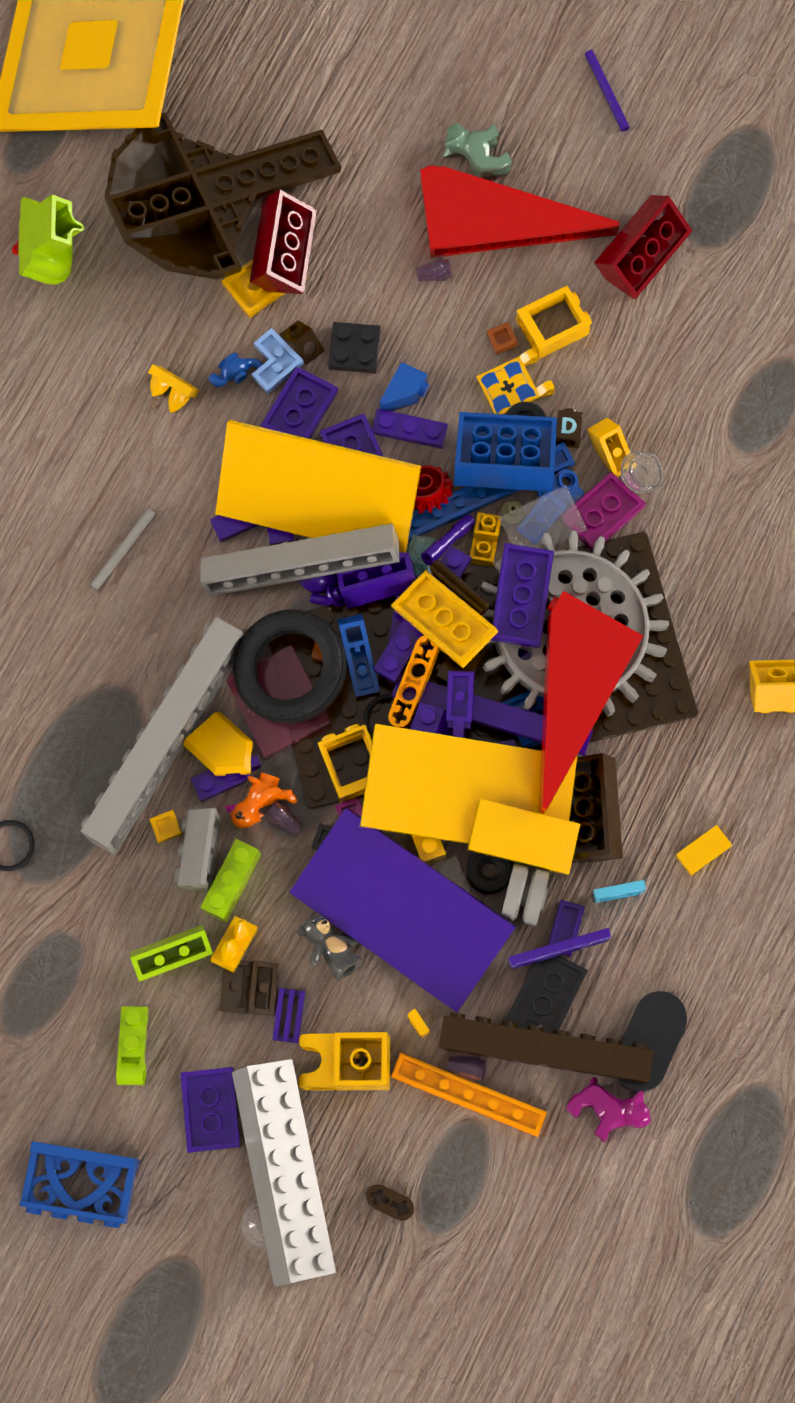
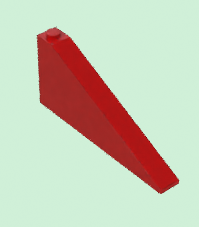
(482, 215)
(581, 670)

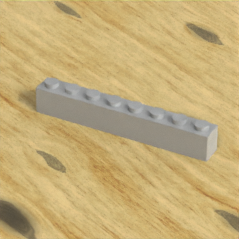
(300, 560)

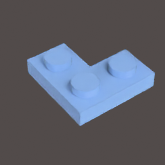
(280, 363)

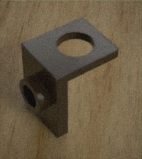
(300, 334)

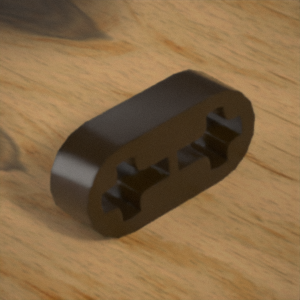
(387, 1208)

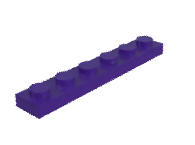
(403, 642)

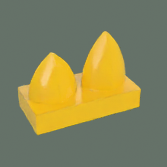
(180, 391)
(234, 944)

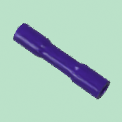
(439, 547)

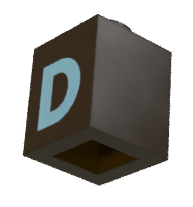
(569, 427)

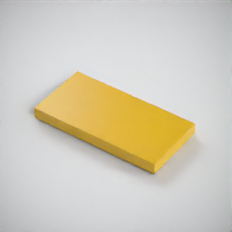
(444, 618)
(524, 836)

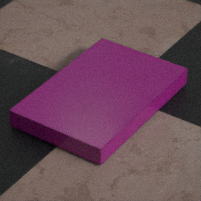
(607, 509)

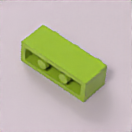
(231, 880)
(170, 953)

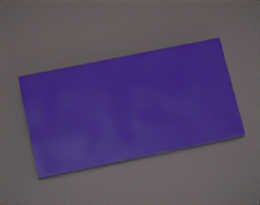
(402, 910)

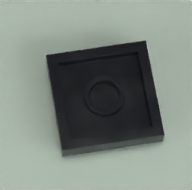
(354, 347)

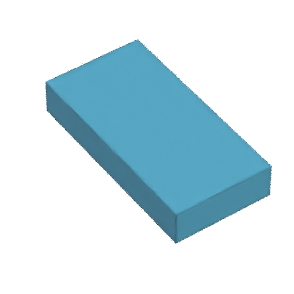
(618, 891)

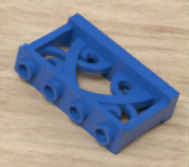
(54, 1157)

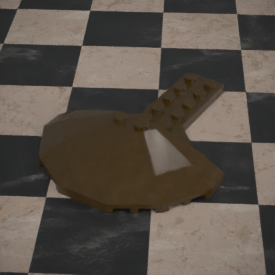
(189, 202)

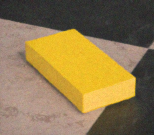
(703, 850)

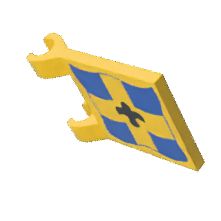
(512, 383)

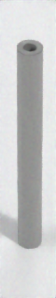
(122, 549)

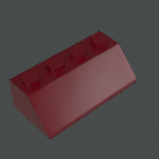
(283, 244)
(643, 245)

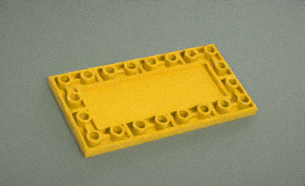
(312, 485)
(434, 783)

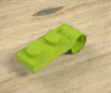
(132, 1046)

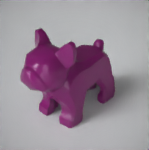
(609, 1109)

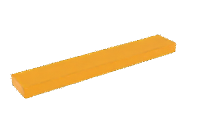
(469, 1094)

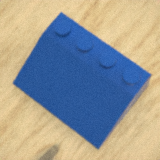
(505, 451)

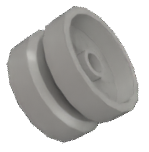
(525, 894)

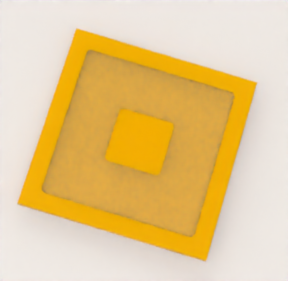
(87, 64)

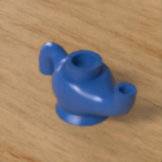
(233, 370)

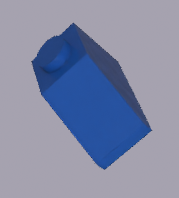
(405, 388)

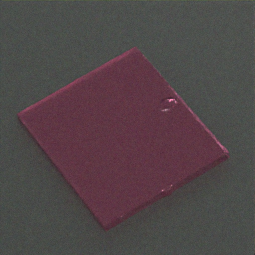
(282, 679)

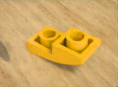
(485, 539)

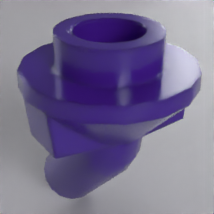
(332, 597)

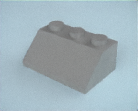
(198, 850)

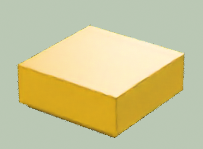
(165, 826)
(418, 1023)

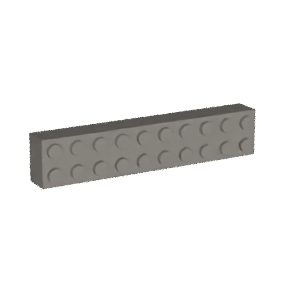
(162, 738)

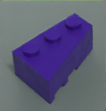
(377, 582)

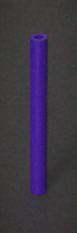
(607, 91)

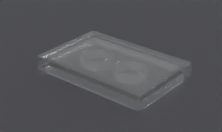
(549, 514)

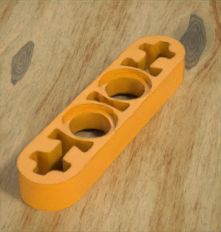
(417, 683)

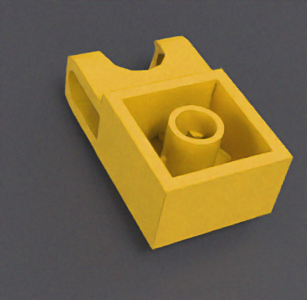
(340, 1058)

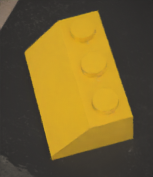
(772, 685)

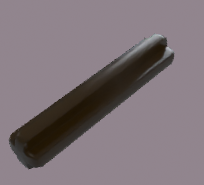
(459, 587)

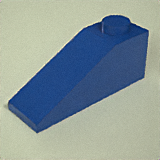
(358, 655)

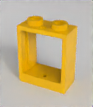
(534, 336)
(335, 741)

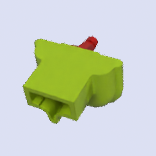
(46, 239)

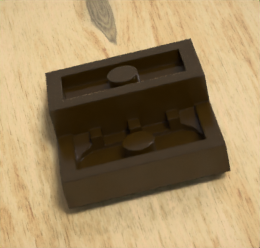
(250, 988)

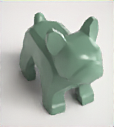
(475, 148)

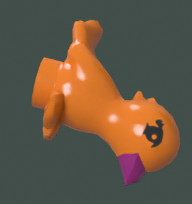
(261, 794)

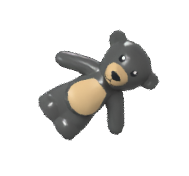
(331, 946)

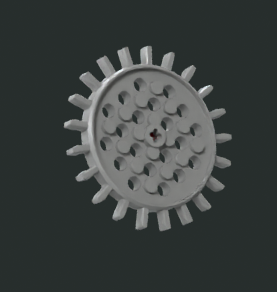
(608, 581)

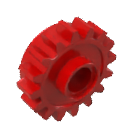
(432, 489)

